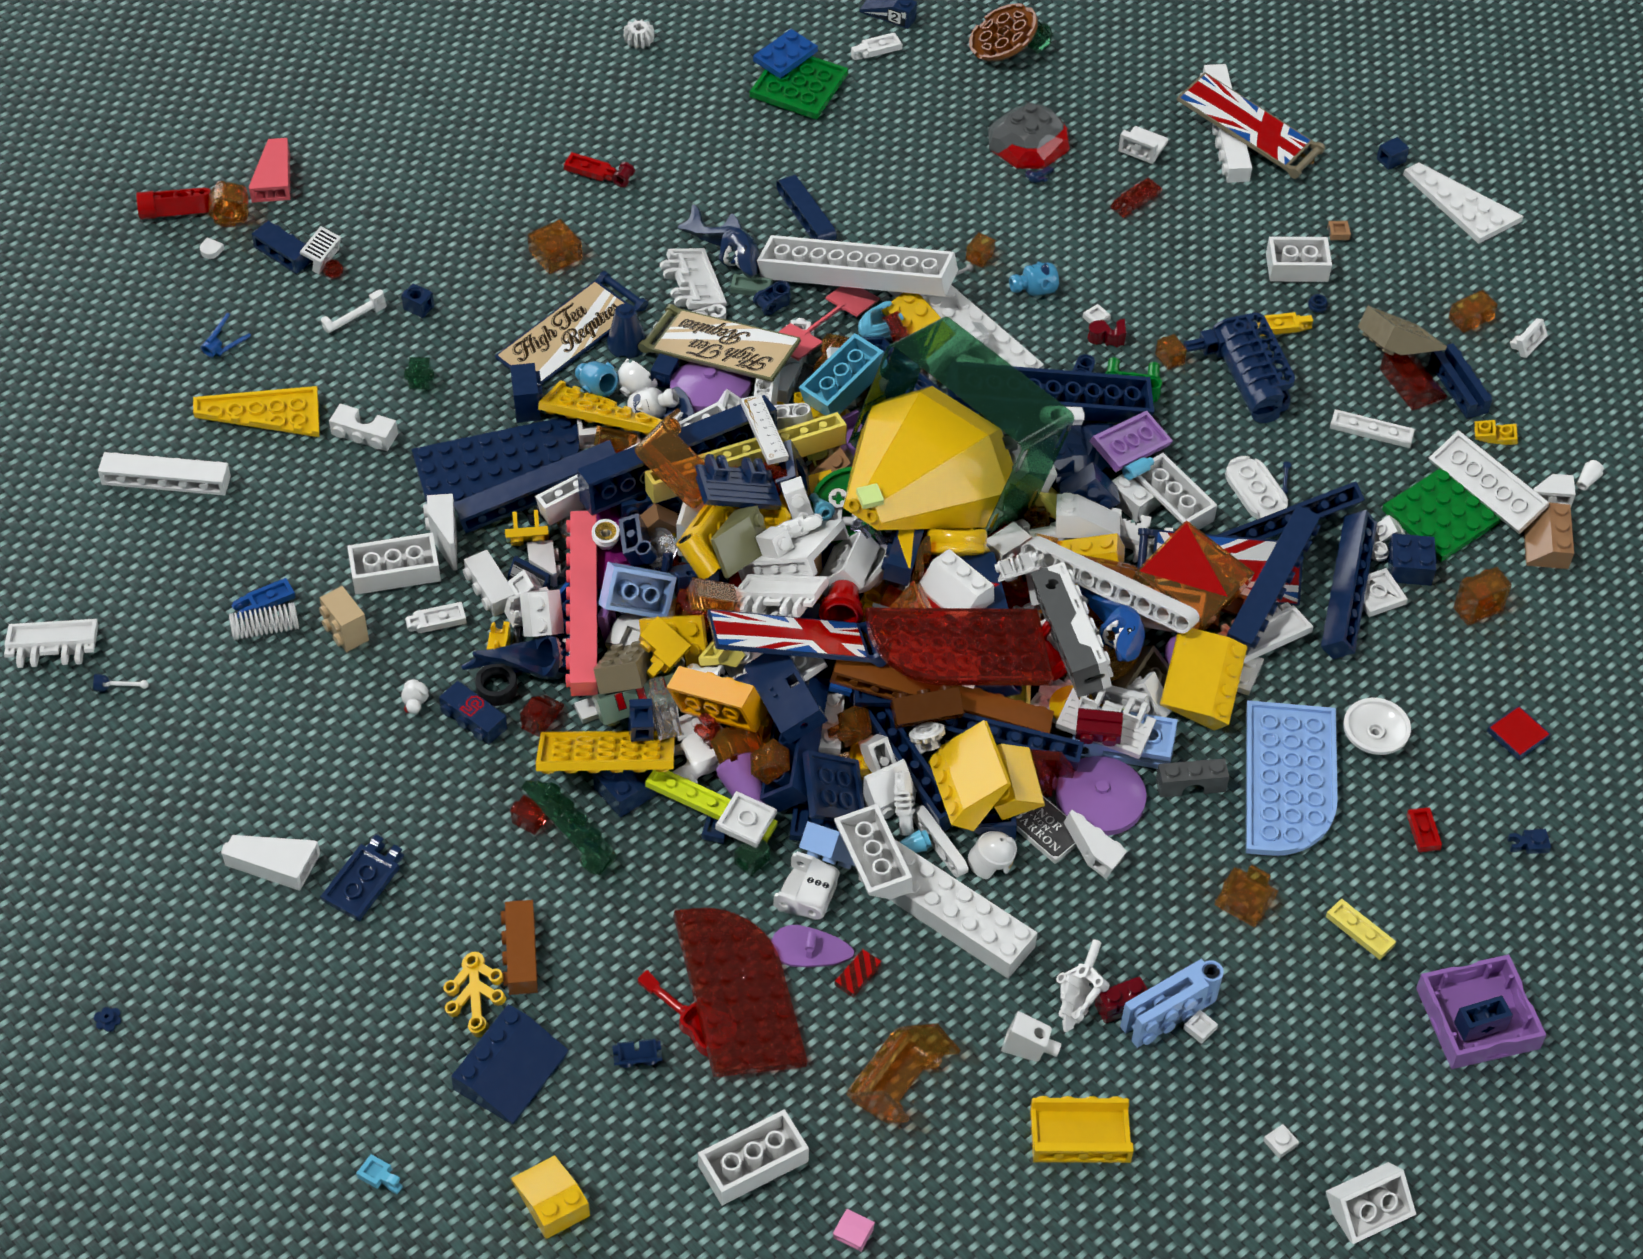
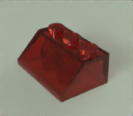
(1411, 380)

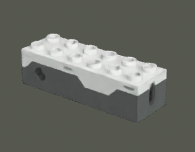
(1072, 629)

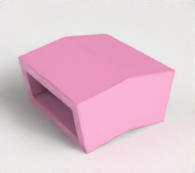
(853, 1230)

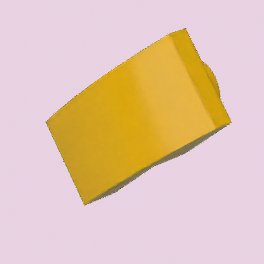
(1497, 434)

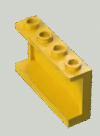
(1081, 1129)

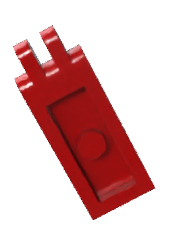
(589, 167)

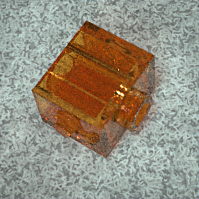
(770, 761)

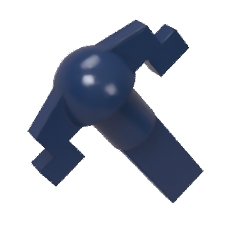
(1039, 175)

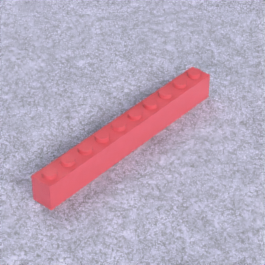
(582, 606)

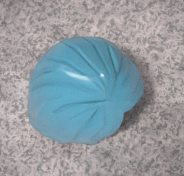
(873, 325)

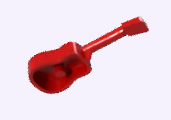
(689, 1019)

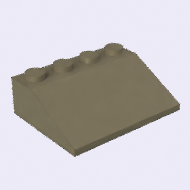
(1397, 334)

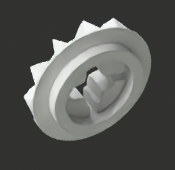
(927, 733)

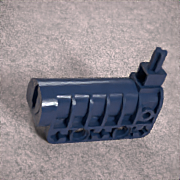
(1250, 362)

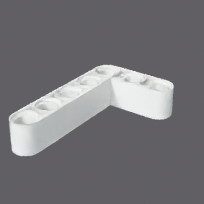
(787, 414)

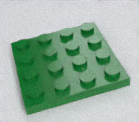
(803, 89)
(1443, 511)

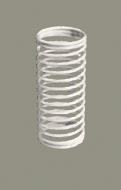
(235, 624)

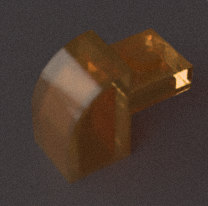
(852, 727)

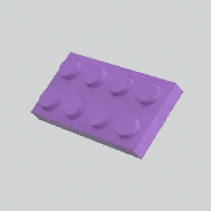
(1131, 440)

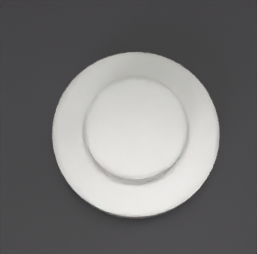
(1380, 551)

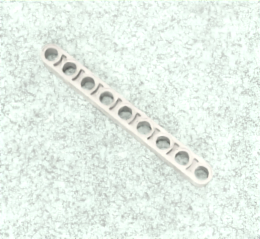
(1120, 586)

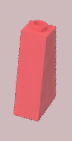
(272, 173)

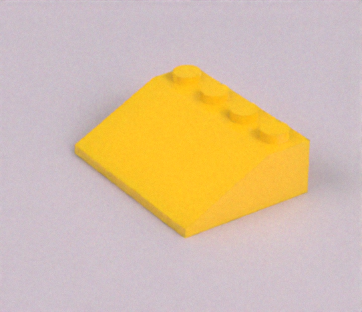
(1204, 677)
(970, 775)

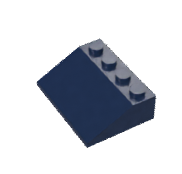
(509, 1065)

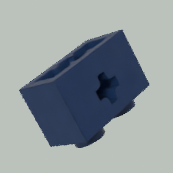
(1483, 1018)

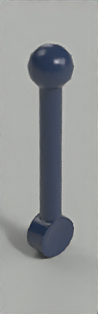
(1286, 466)

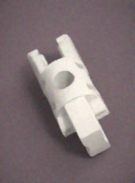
(802, 525)

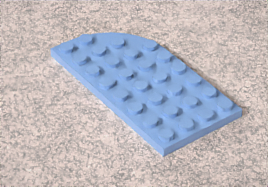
(1289, 776)

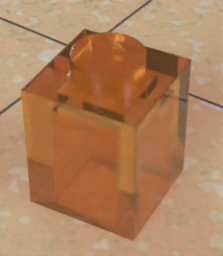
(980, 250)
(1170, 351)

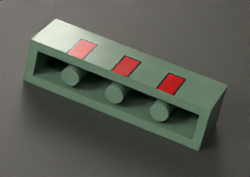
(615, 705)

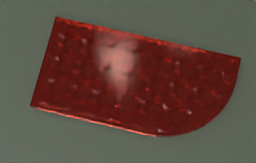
(962, 645)
(739, 993)

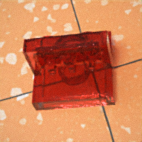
(1048, 767)

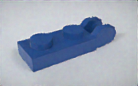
(264, 597)

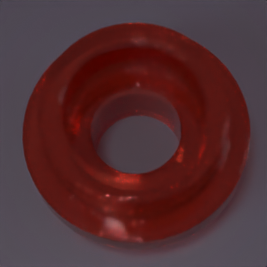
(333, 269)

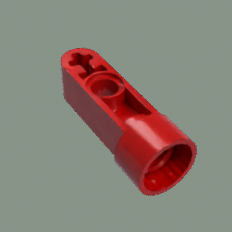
(172, 202)

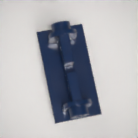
(645, 1054)

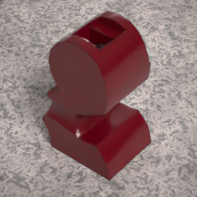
(1101, 332)

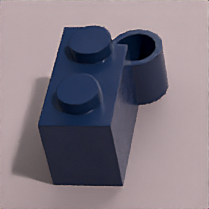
(636, 541)

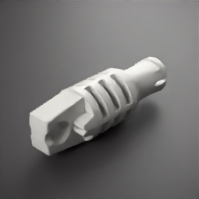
(904, 802)

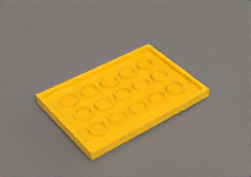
(602, 751)

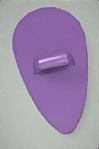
(810, 947)

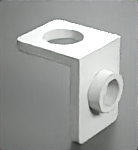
(1386, 528)

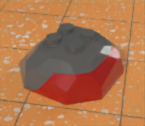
(1029, 137)

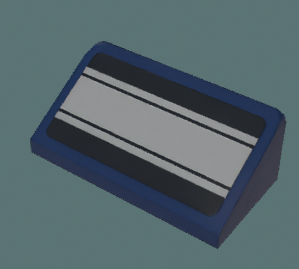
(519, 564)

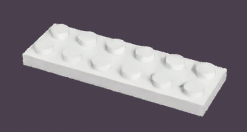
(1489, 482)

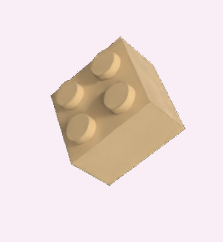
(343, 619)

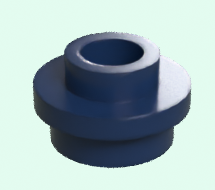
(1318, 303)

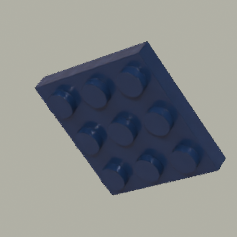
(832, 785)

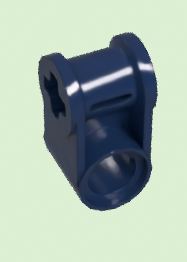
(773, 297)

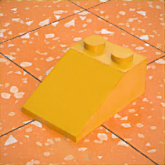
(551, 1196)

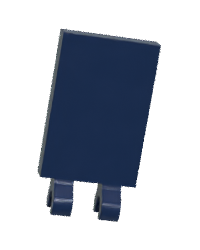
(363, 878)

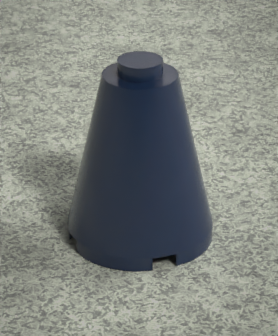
(625, 332)

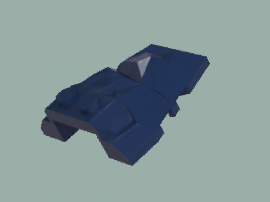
(1078, 451)

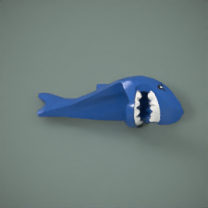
(1122, 621)

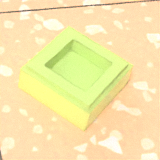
(870, 496)

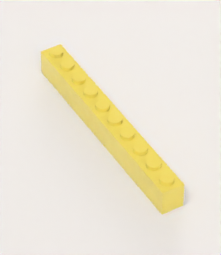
(807, 437)

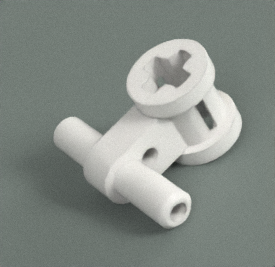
(839, 507)

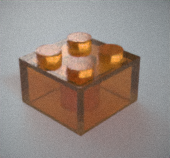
(554, 246)
(1482, 595)

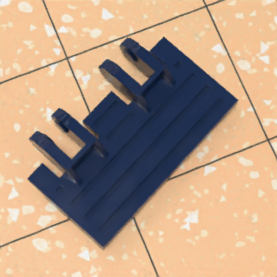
(737, 486)

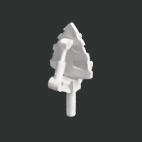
(1075, 989)

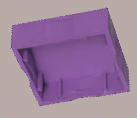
(1457, 987)

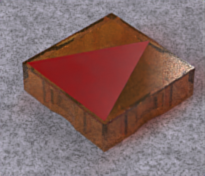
(1195, 573)

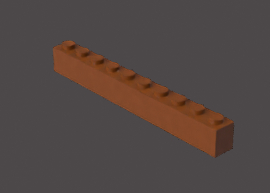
(888, 682)

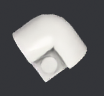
(624, 630)

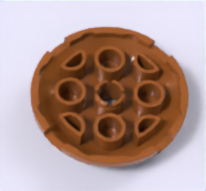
(1003, 32)

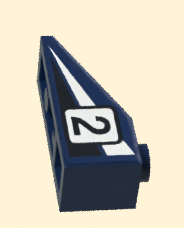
(893, 11)

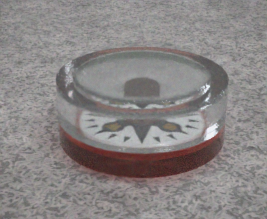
(663, 542)

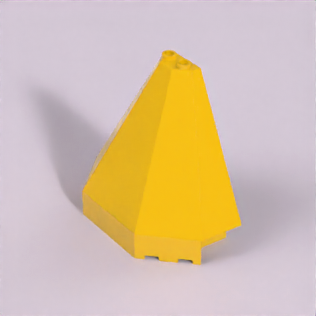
(931, 463)

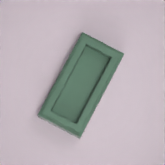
(748, 286)

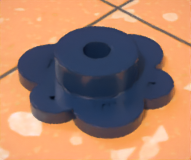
(107, 1019)

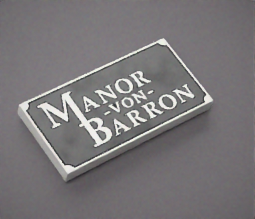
(1046, 831)

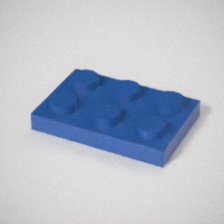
(785, 53)

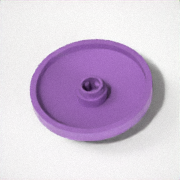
(707, 384)
(1104, 793)

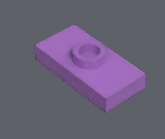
(605, 621)

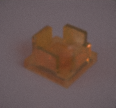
(1247, 894)

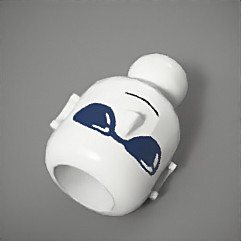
(653, 401)

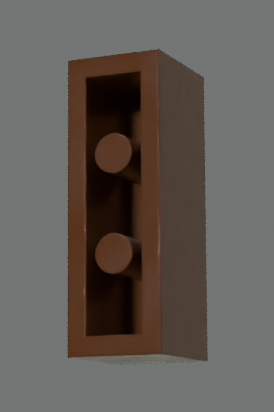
(926, 706)

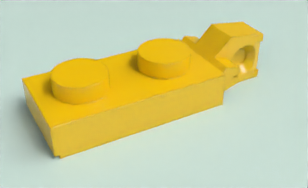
(1288, 323)

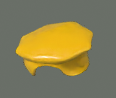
(959, 540)

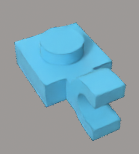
(377, 1172)

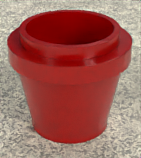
(842, 603)

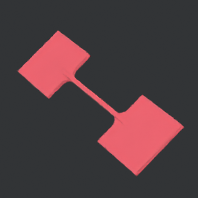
(845, 298)

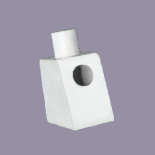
(1029, 1038)

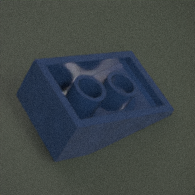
(623, 790)

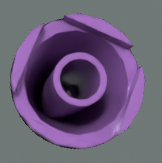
(738, 777)

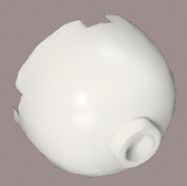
(633, 377)

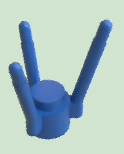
(213, 344)

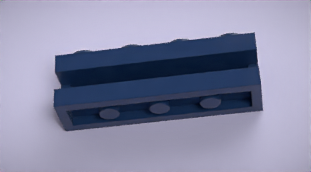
(1460, 381)

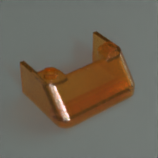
(672, 459)
(897, 1067)

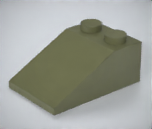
(736, 540)

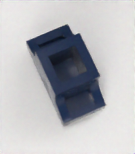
(641, 720)

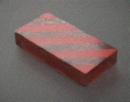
(858, 973)

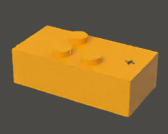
(720, 697)

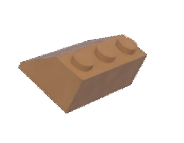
(1550, 538)

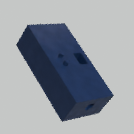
(785, 695)

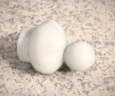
(414, 695)

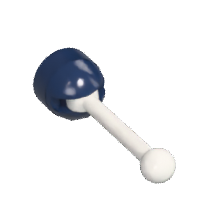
(102, 683)

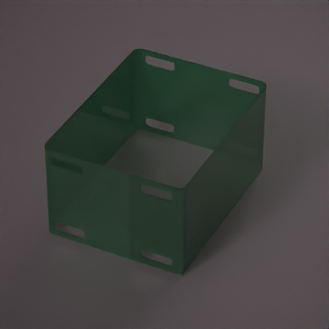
(990, 388)

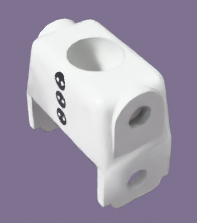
(807, 887)

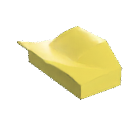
(714, 657)

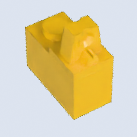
(665, 645)

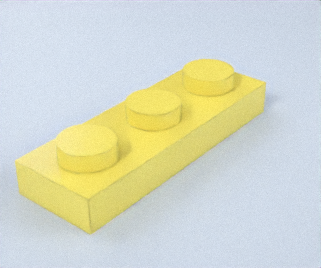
(1360, 929)

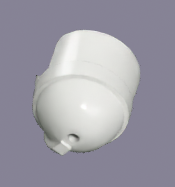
(991, 853)

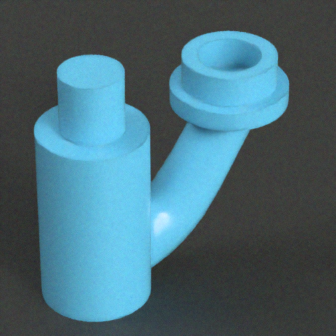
(1137, 467)

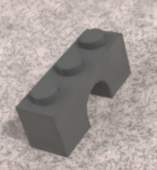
(1175, 777)

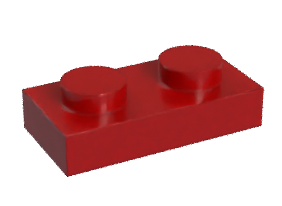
(1424, 829)

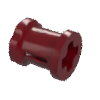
(622, 177)

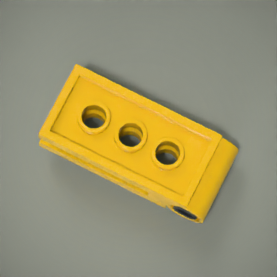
(696, 542)

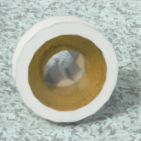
(605, 534)

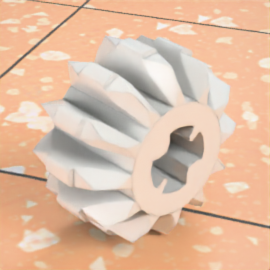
(638, 33)

